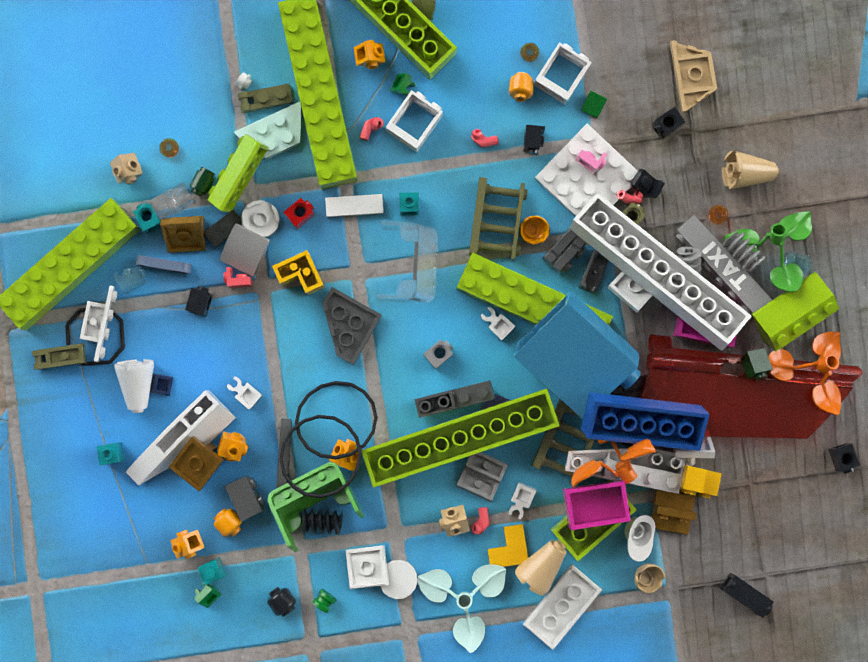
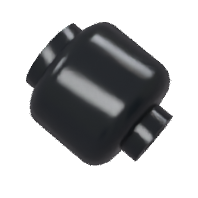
(281, 601)

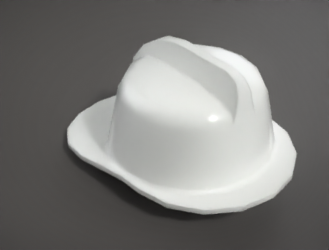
(640, 537)

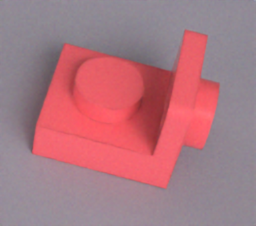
(240, 281)

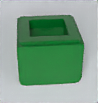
(593, 104)

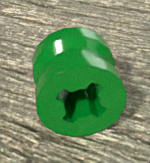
(324, 600)

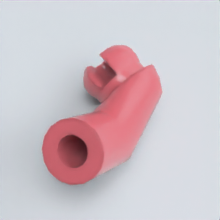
(370, 126)
(483, 141)
(628, 199)
(482, 523)

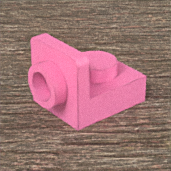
(588, 160)

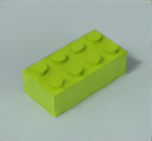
(583, 540)

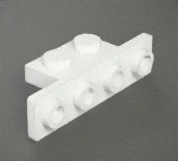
(96, 321)

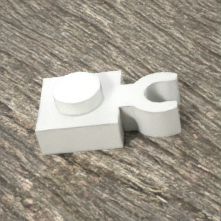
(499, 325)
(246, 394)
(522, 497)

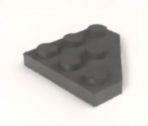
(349, 324)

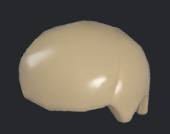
(649, 578)

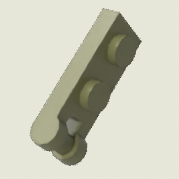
(265, 98)
(59, 356)

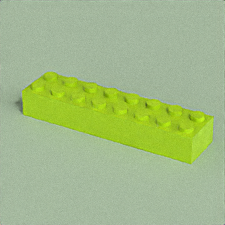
(410, 33)
(68, 264)
(511, 291)

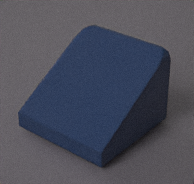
(161, 384)

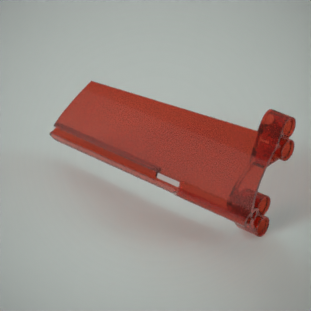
(737, 404)

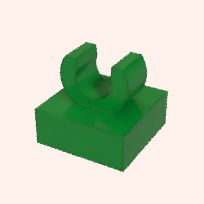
(401, 83)
(207, 595)

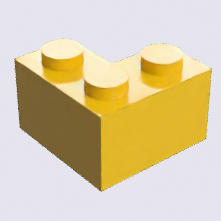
(302, 268)
(700, 481)

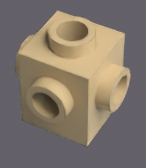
(126, 168)
(454, 521)

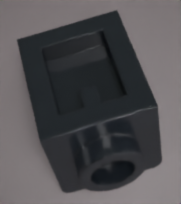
(647, 184)

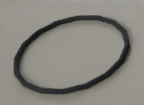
(326, 385)
(351, 478)

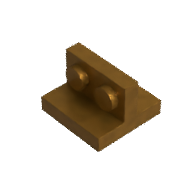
(184, 234)
(196, 462)
(673, 511)

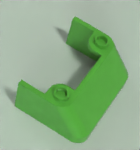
(287, 502)

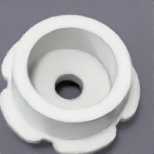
(243, 81)

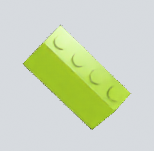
(237, 173)
(795, 312)

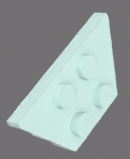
(277, 131)

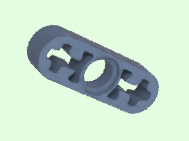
(163, 264)

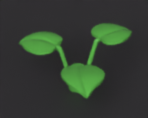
(798, 228)

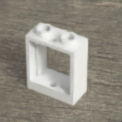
(551, 88)
(403, 136)

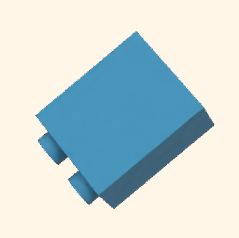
(577, 354)

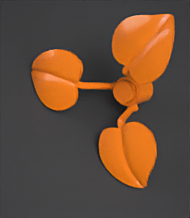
(829, 350)
(623, 467)

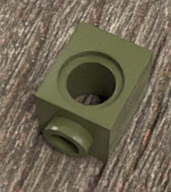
(637, 210)

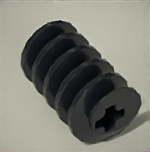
(321, 521)

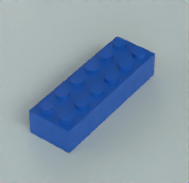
(638, 419)

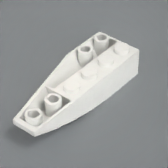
(202, 418)
(654, 470)

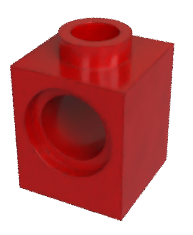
(291, 212)

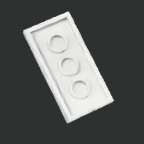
(562, 606)

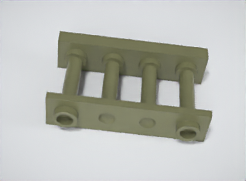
(480, 226)
(549, 441)

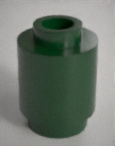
(202, 181)

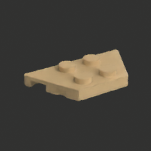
(693, 74)

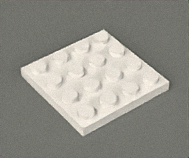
(575, 184)

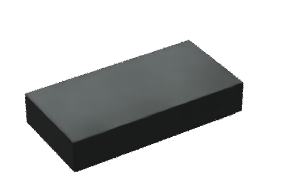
(221, 229)

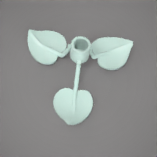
(490, 582)

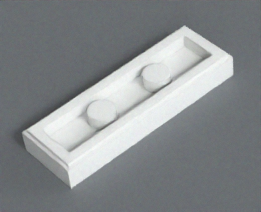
(354, 205)

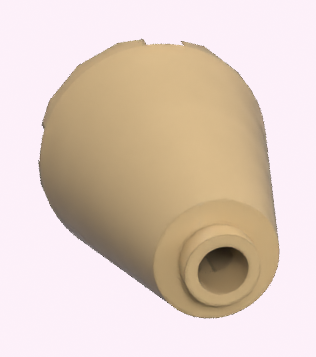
(747, 170)
(542, 567)

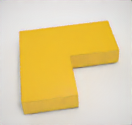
(515, 549)

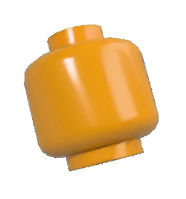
(521, 86)
(227, 522)

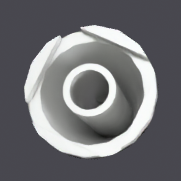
(135, 382)

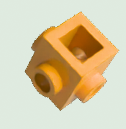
(369, 54)
(232, 446)
(342, 448)
(187, 544)

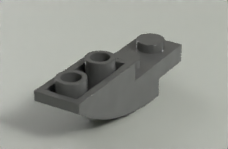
(454, 399)

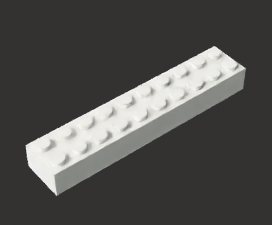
(660, 272)

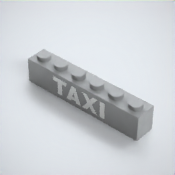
(722, 266)

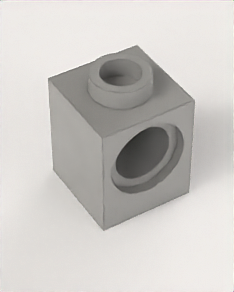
(436, 362)

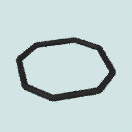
(121, 336)

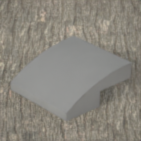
(244, 250)
(482, 475)

